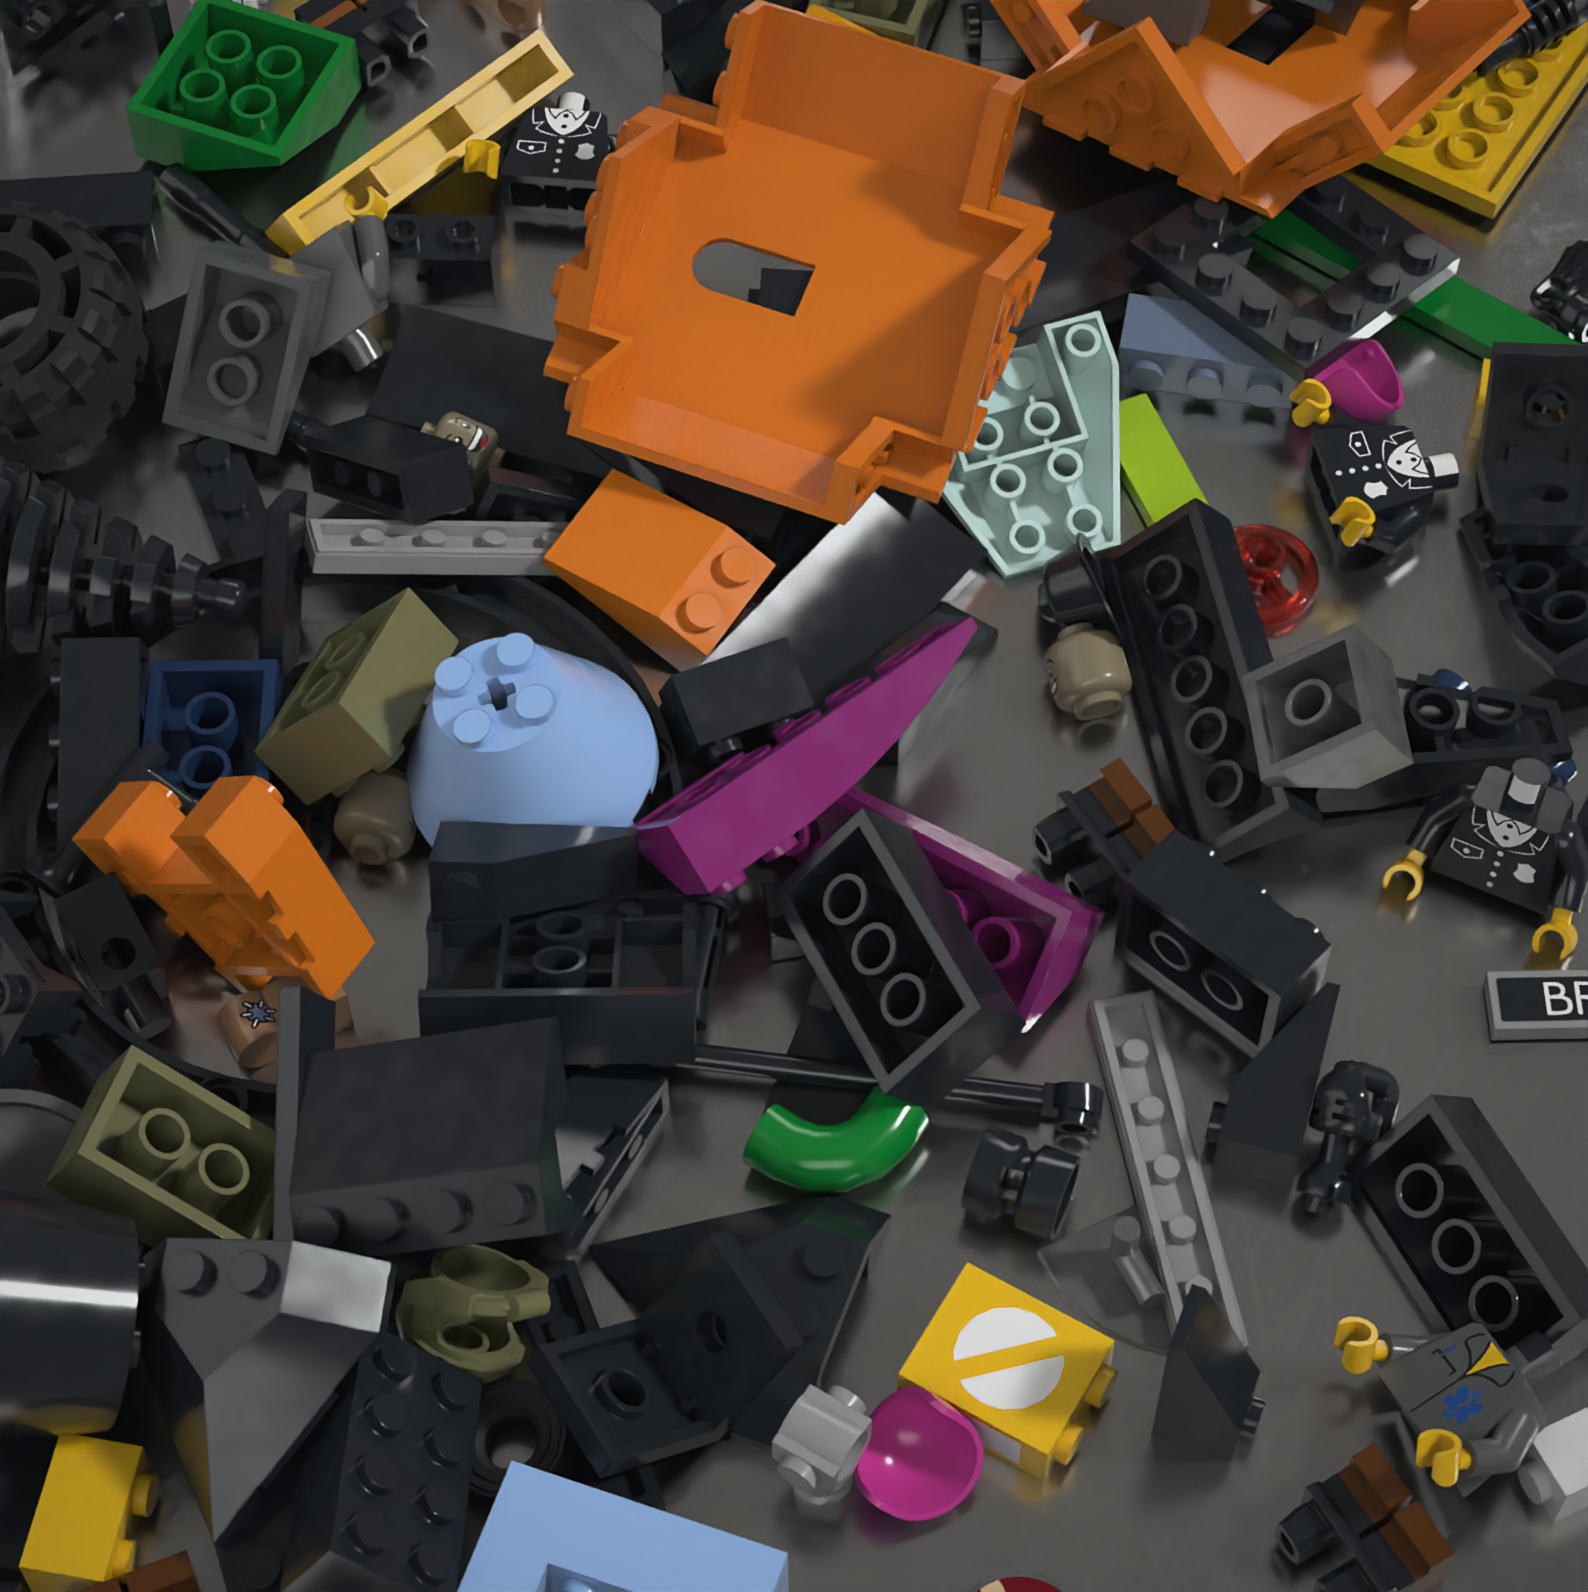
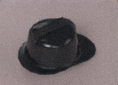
(1076, 590)

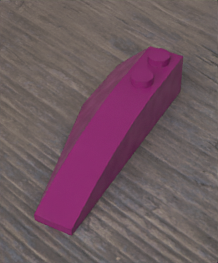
(764, 797)
(1022, 923)

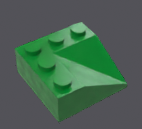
(242, 89)

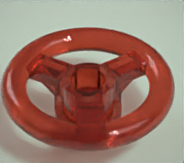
(1264, 558)

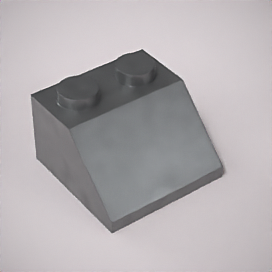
(1328, 715)

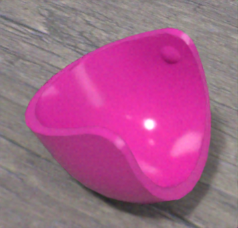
(1364, 383)
(918, 1456)

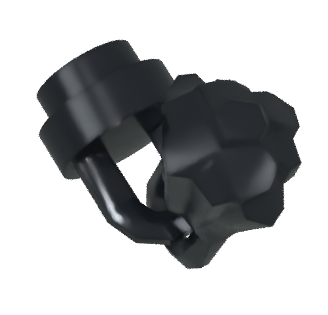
(1567, 276)

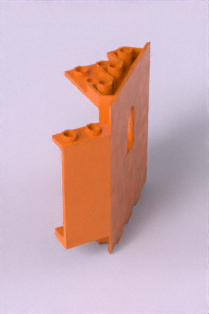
(1246, 124)
(839, 160)

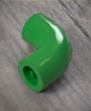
(838, 1154)

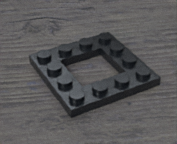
(1396, 273)

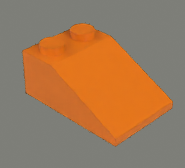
(658, 568)

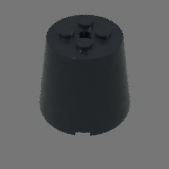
(65, 1315)

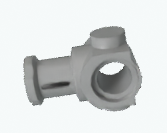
(822, 1445)

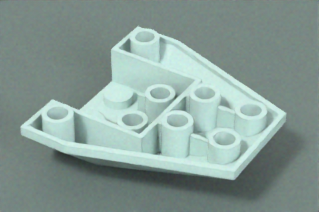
(1045, 451)

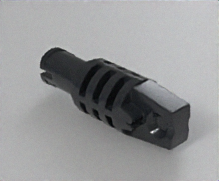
(1546, 26)

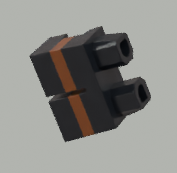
(376, 26)

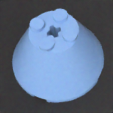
(530, 741)

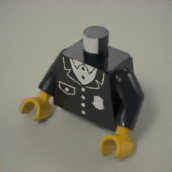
(548, 160)
(1368, 475)
(1508, 840)

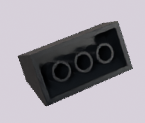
(1470, 1229)

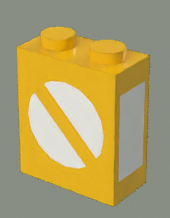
(1012, 1369)

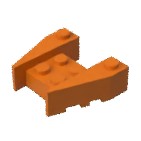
(232, 879)

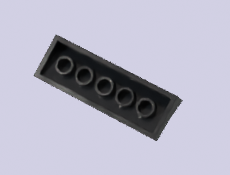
(1089, 260)
(488, 376)
(857, 594)
(1188, 643)

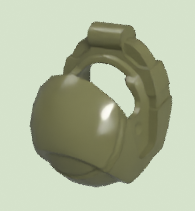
(470, 1303)

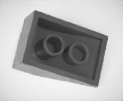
(244, 345)

